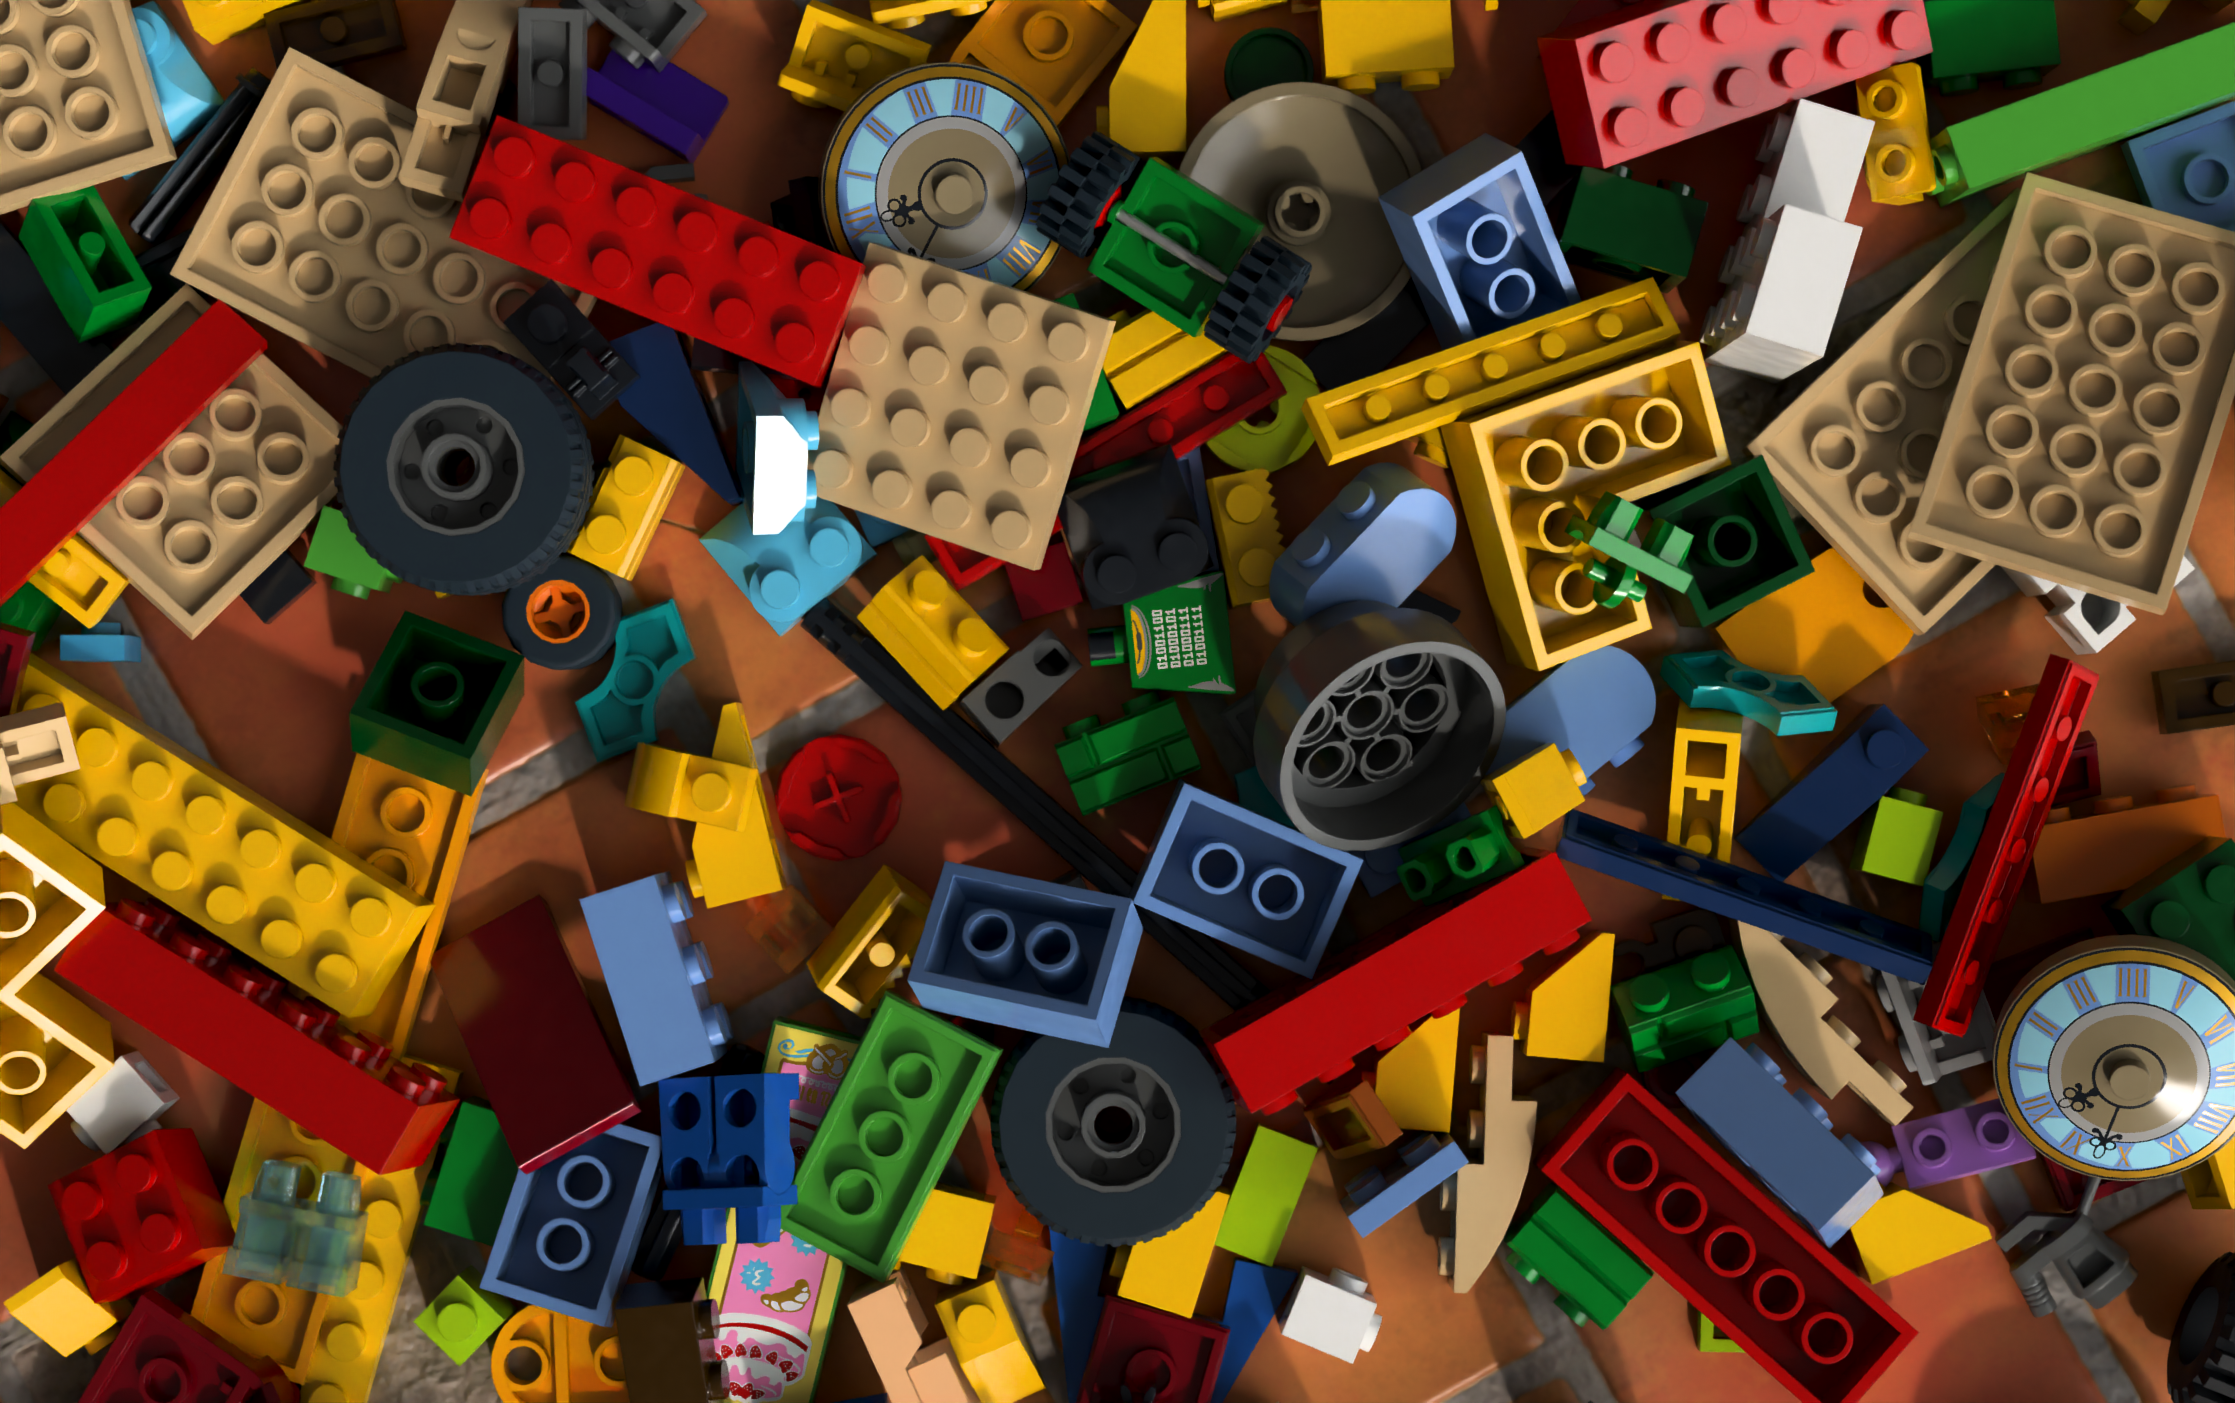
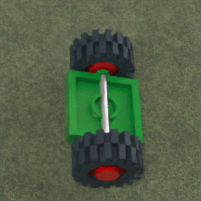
(1173, 246)

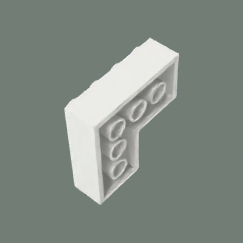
(1793, 248)

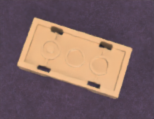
(891, 1328)

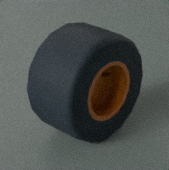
(540, 615)

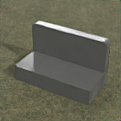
(553, 71)

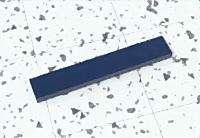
(1745, 896)

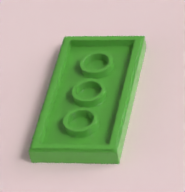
(887, 1135)

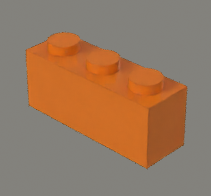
(2117, 842)

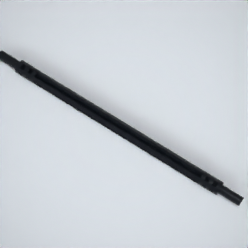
(1024, 799)

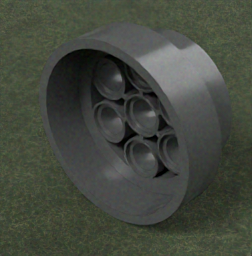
(1374, 723)

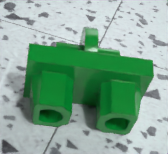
(1609, 531)
(1457, 857)

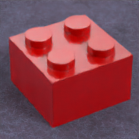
(142, 1214)

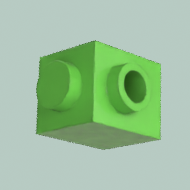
(341, 556)

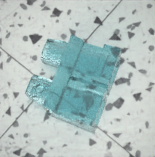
(297, 1238)

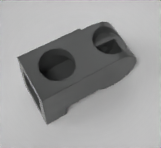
(1020, 687)

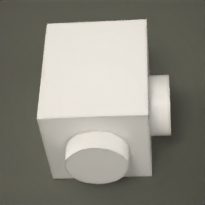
(121, 1104)
(1331, 1313)

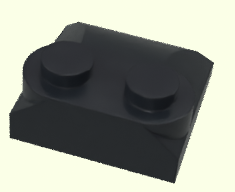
(1132, 528)

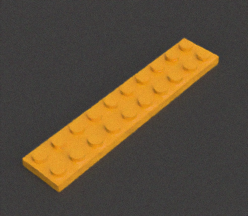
(418, 838)

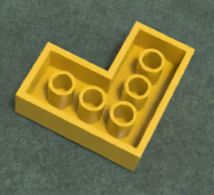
(1554, 457)
(48, 1038)

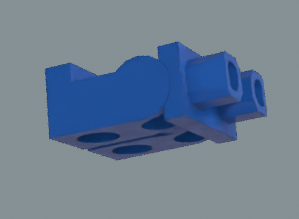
(728, 1150)

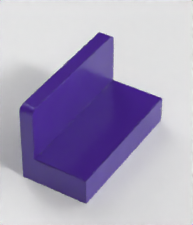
(661, 106)

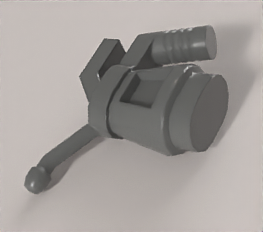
(2084, 1256)

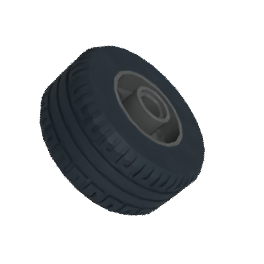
(403, 458)
(1123, 1182)

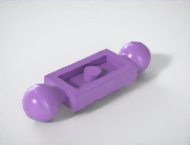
(1951, 1146)

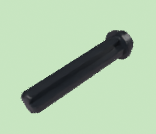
(199, 160)

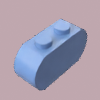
(1365, 545)
(1586, 705)

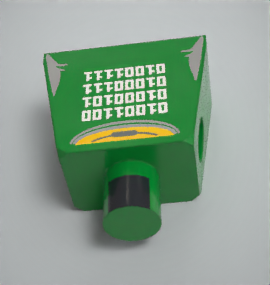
(1173, 639)

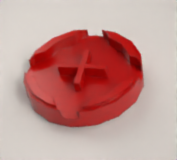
(838, 797)

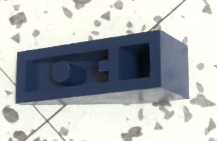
(674, 406)
(1832, 791)

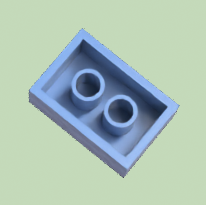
(1479, 242)
(1245, 879)
(1026, 954)
(657, 977)
(1783, 1139)
(578, 1226)

